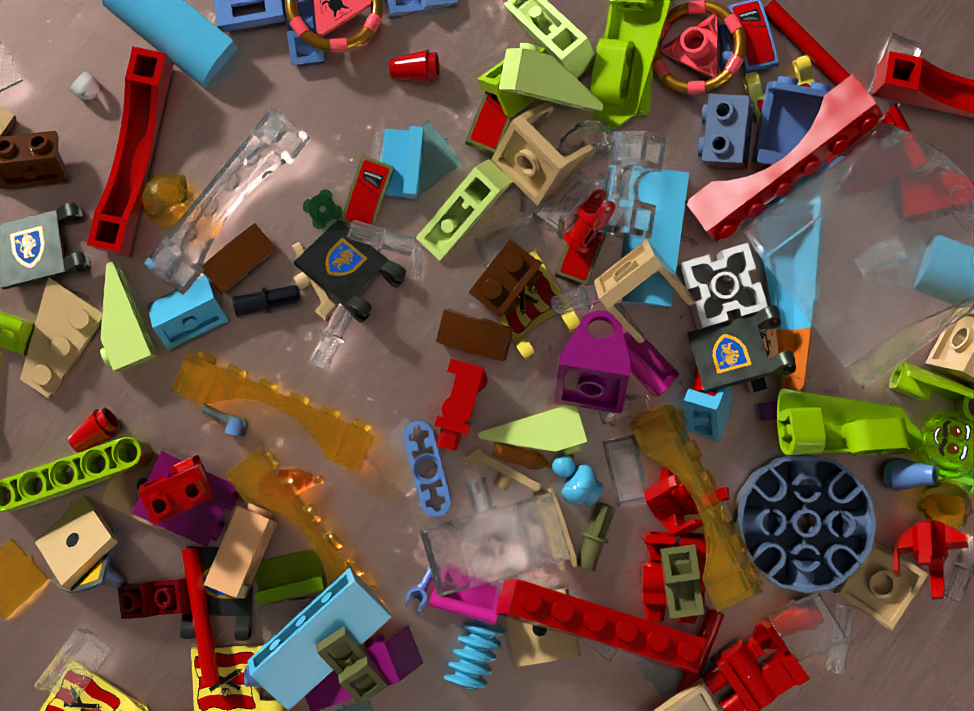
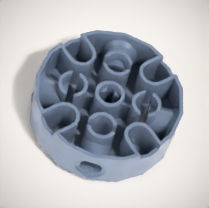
(838, 528)

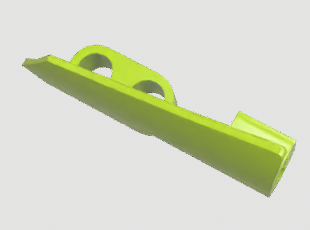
(626, 57)
(921, 383)
(835, 424)

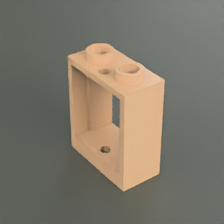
(241, 551)

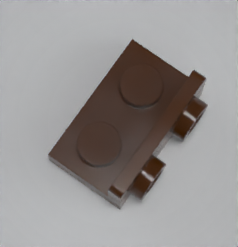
(31, 160)
(506, 278)

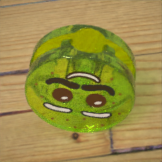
(948, 444)

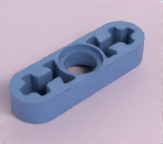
(414, 462)

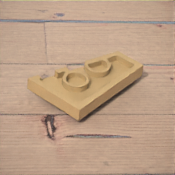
(59, 337)

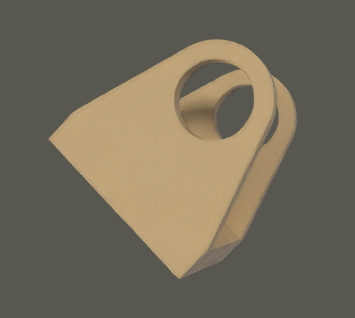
(548, 166)
(627, 275)
(955, 352)

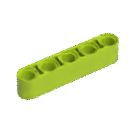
(85, 473)

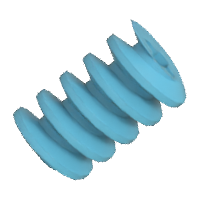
(475, 655)

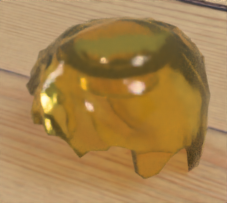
(166, 199)
(946, 503)

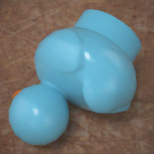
(581, 480)

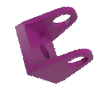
(594, 370)

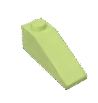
(554, 32)
(544, 78)
(464, 208)
(122, 327)
(548, 431)

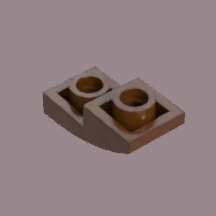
(238, 258)
(474, 335)

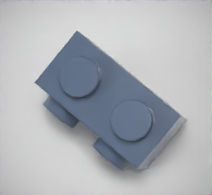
(726, 131)

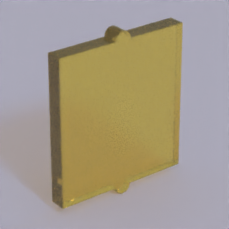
(18, 578)

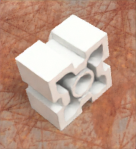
(731, 268)

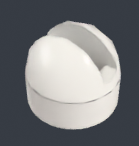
(85, 86)

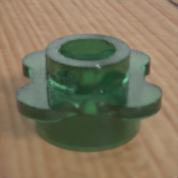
(321, 218)

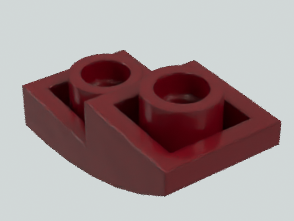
(154, 598)

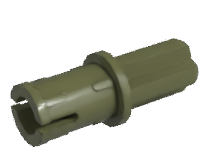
(595, 536)

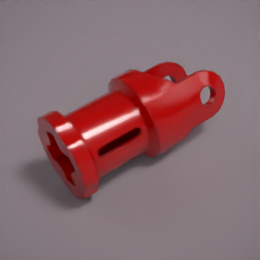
(591, 219)

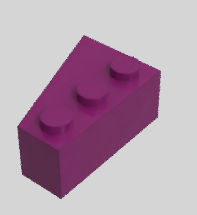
(392, 653)

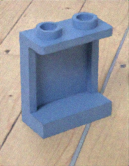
(786, 117)

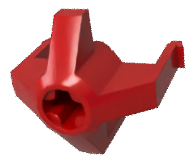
(671, 501)
(930, 544)

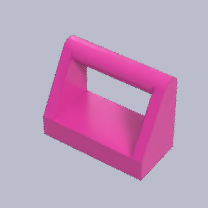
(649, 366)
(474, 603)

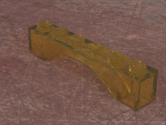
(209, 383)
(263, 484)
(727, 570)

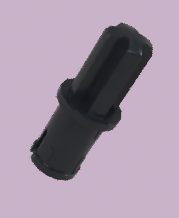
(266, 300)

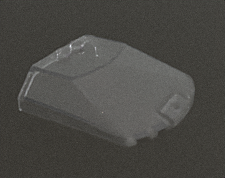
(875, 248)

